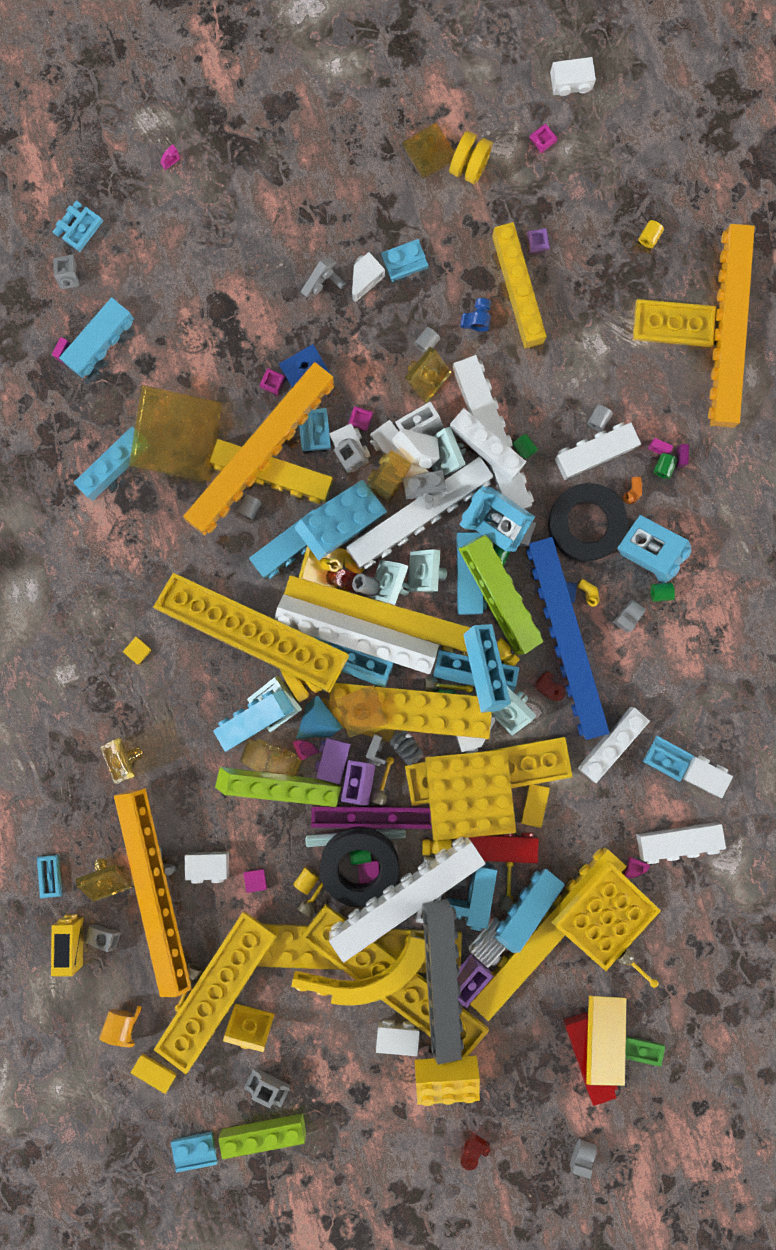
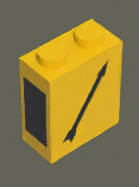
(67, 945)

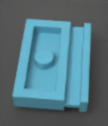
(404, 260)
(315, 431)
(668, 758)
(194, 1152)

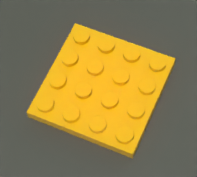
(470, 795)
(606, 916)

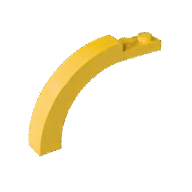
(371, 988)

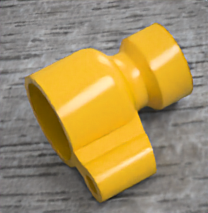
(505, 653)
(435, 846)

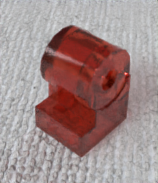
(342, 578)
(548, 688)
(472, 1150)

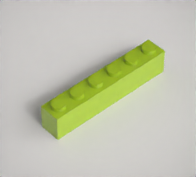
(501, 595)
(277, 787)

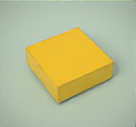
(137, 650)

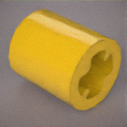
(651, 234)
(306, 880)

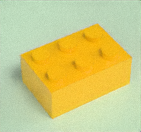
(447, 1081)

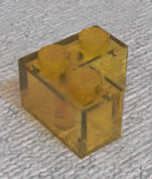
(389, 475)
(269, 758)

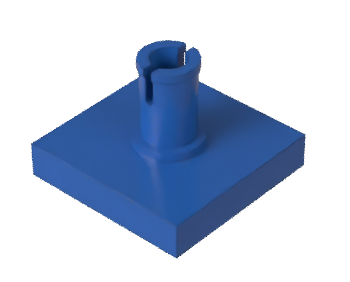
(299, 363)

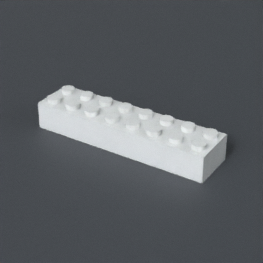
(405, 898)

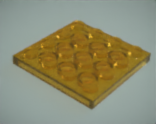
(174, 433)

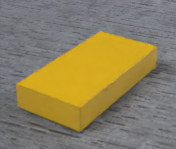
(535, 805)
(153, 1073)

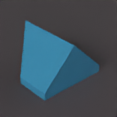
(317, 721)

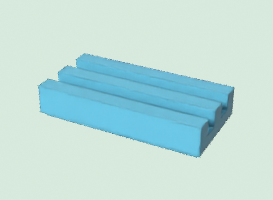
(57, 875)

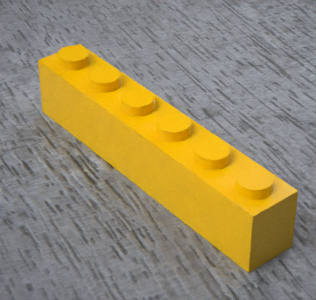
(519, 285)
(280, 474)

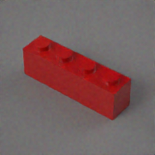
(507, 847)
(578, 1034)

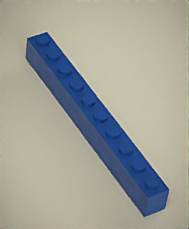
(568, 638)

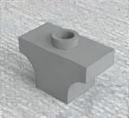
(266, 1088)

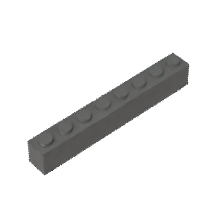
(442, 980)

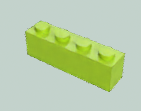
(262, 1136)

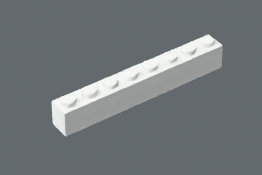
(484, 408)
(415, 515)
(357, 634)

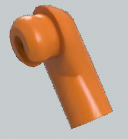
(635, 492)

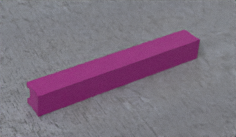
(371, 816)

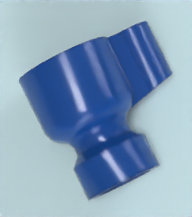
(479, 319)

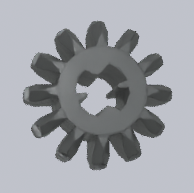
(406, 747)

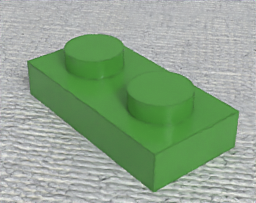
(644, 1051)

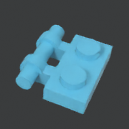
(81, 230)

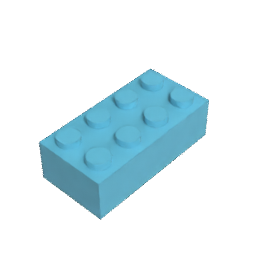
(340, 519)

